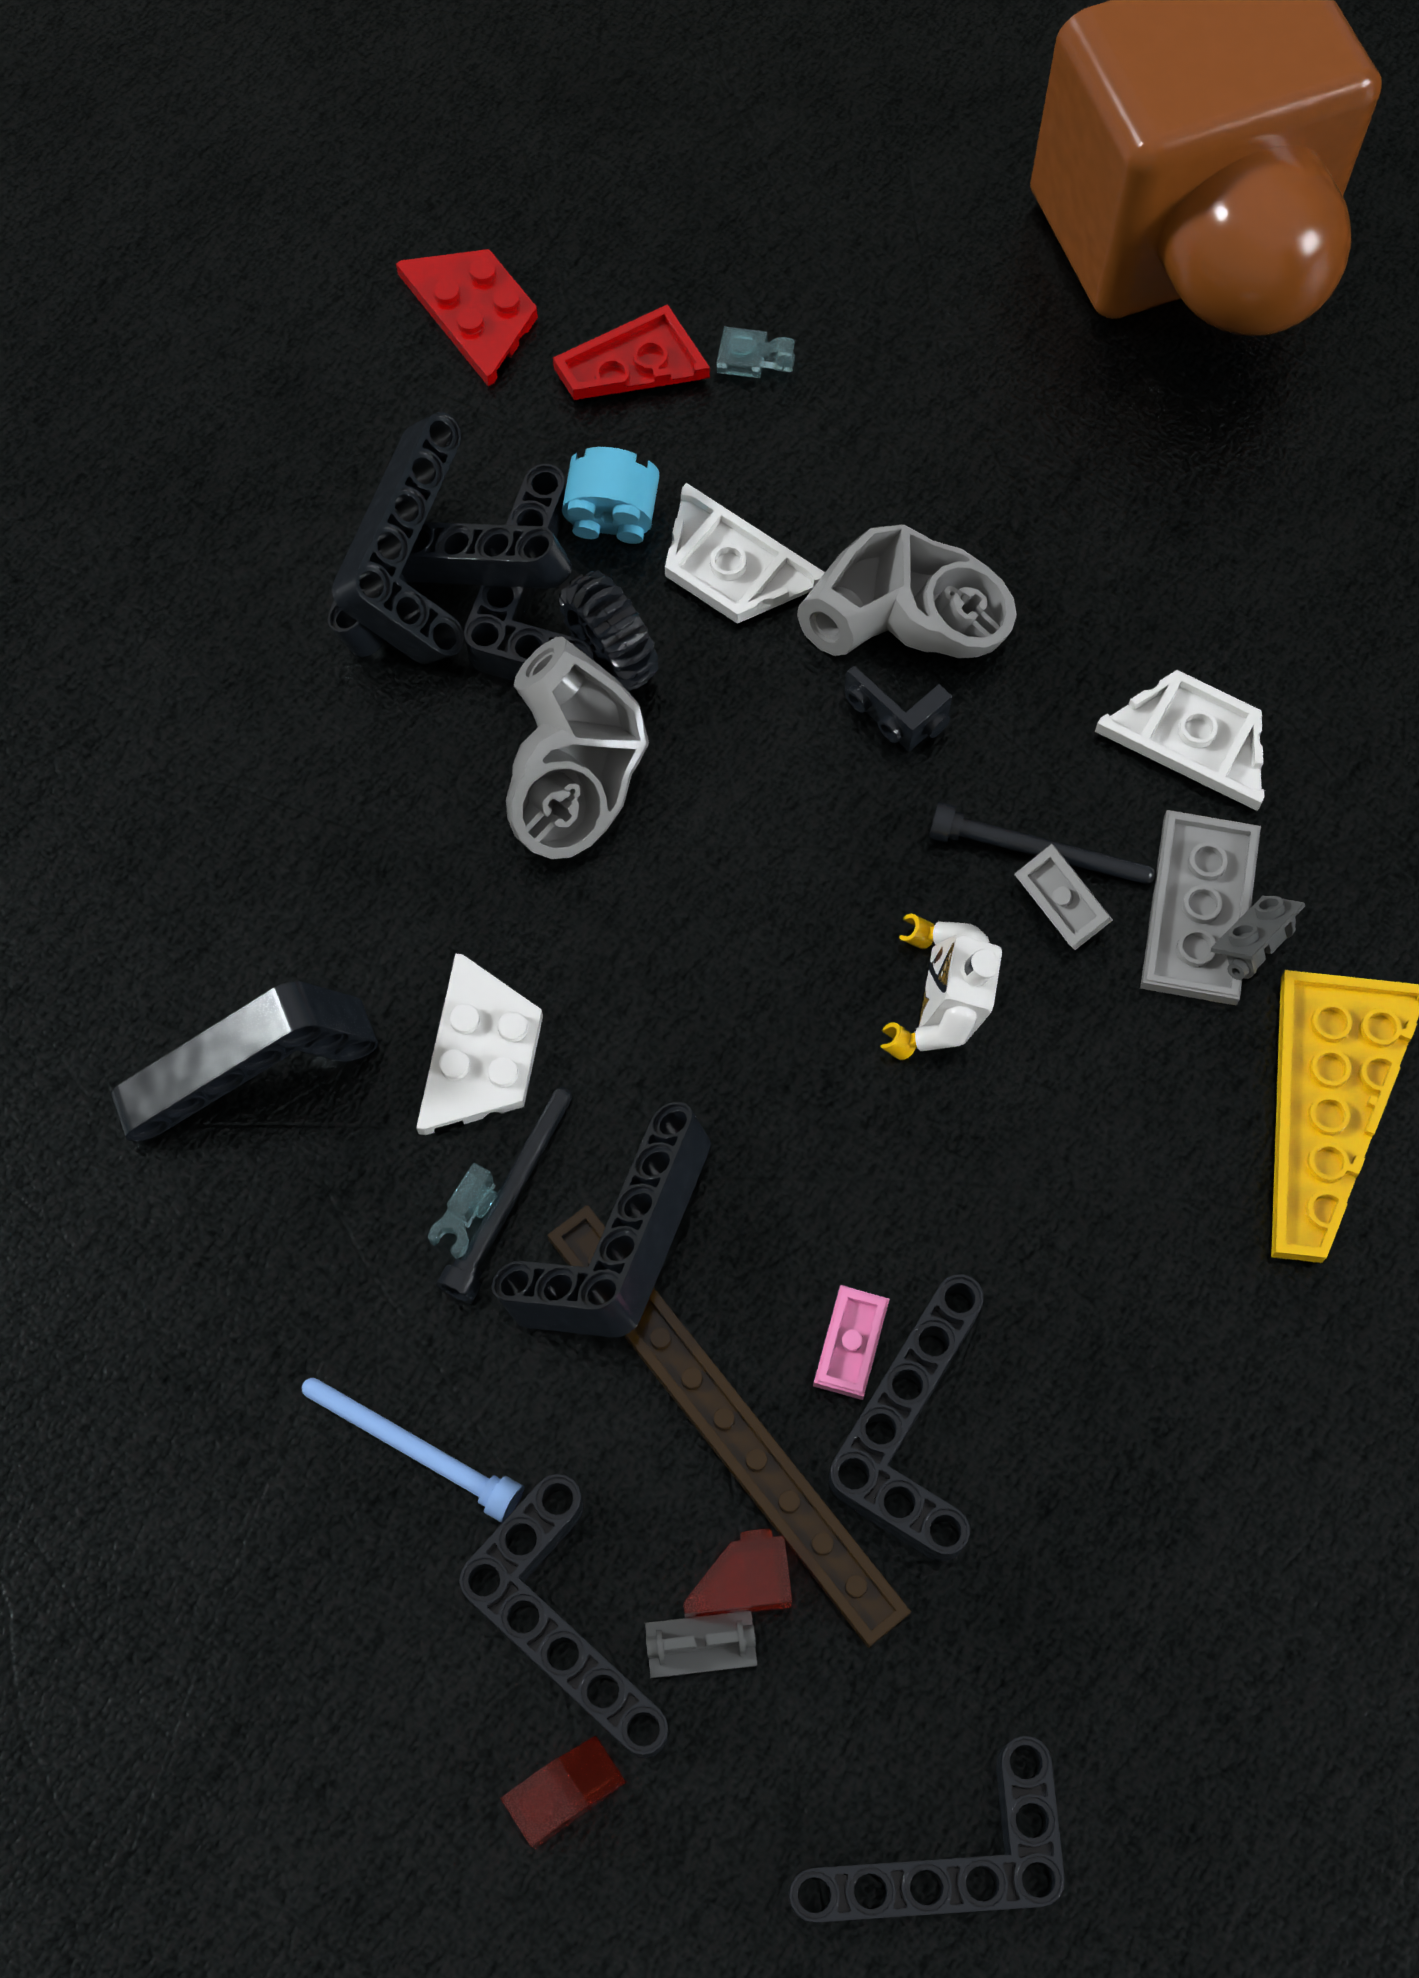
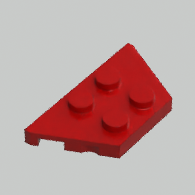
(473, 305)

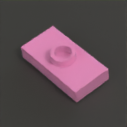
(851, 1342)

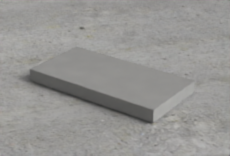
(1198, 895)

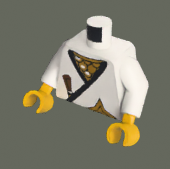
(957, 988)

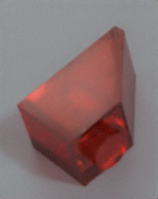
(744, 1578)
(562, 1791)

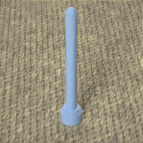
(495, 1494)

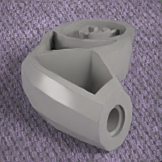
(914, 588)
(579, 759)

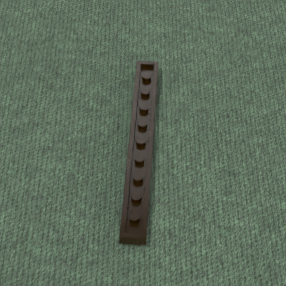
(750, 1452)

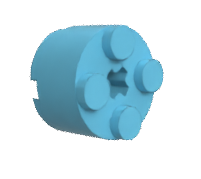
(610, 494)

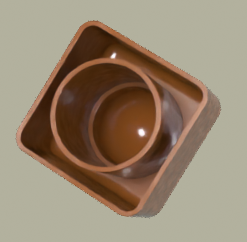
(1205, 155)

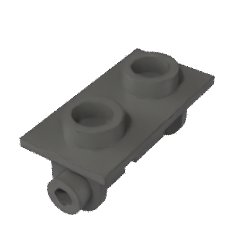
(1257, 933)
(701, 1644)

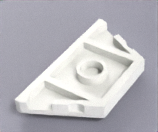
(732, 561)
(1195, 734)
(480, 1050)

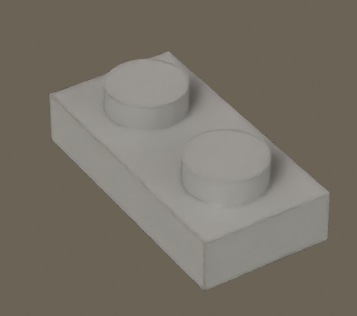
(1063, 897)

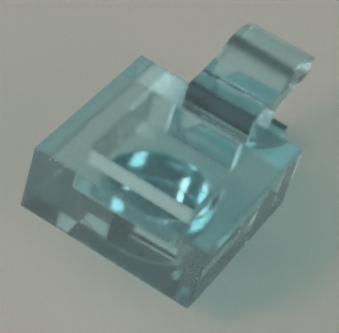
(747, 351)
(469, 1200)

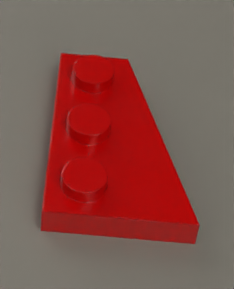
(632, 357)

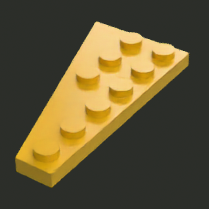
(1333, 1082)

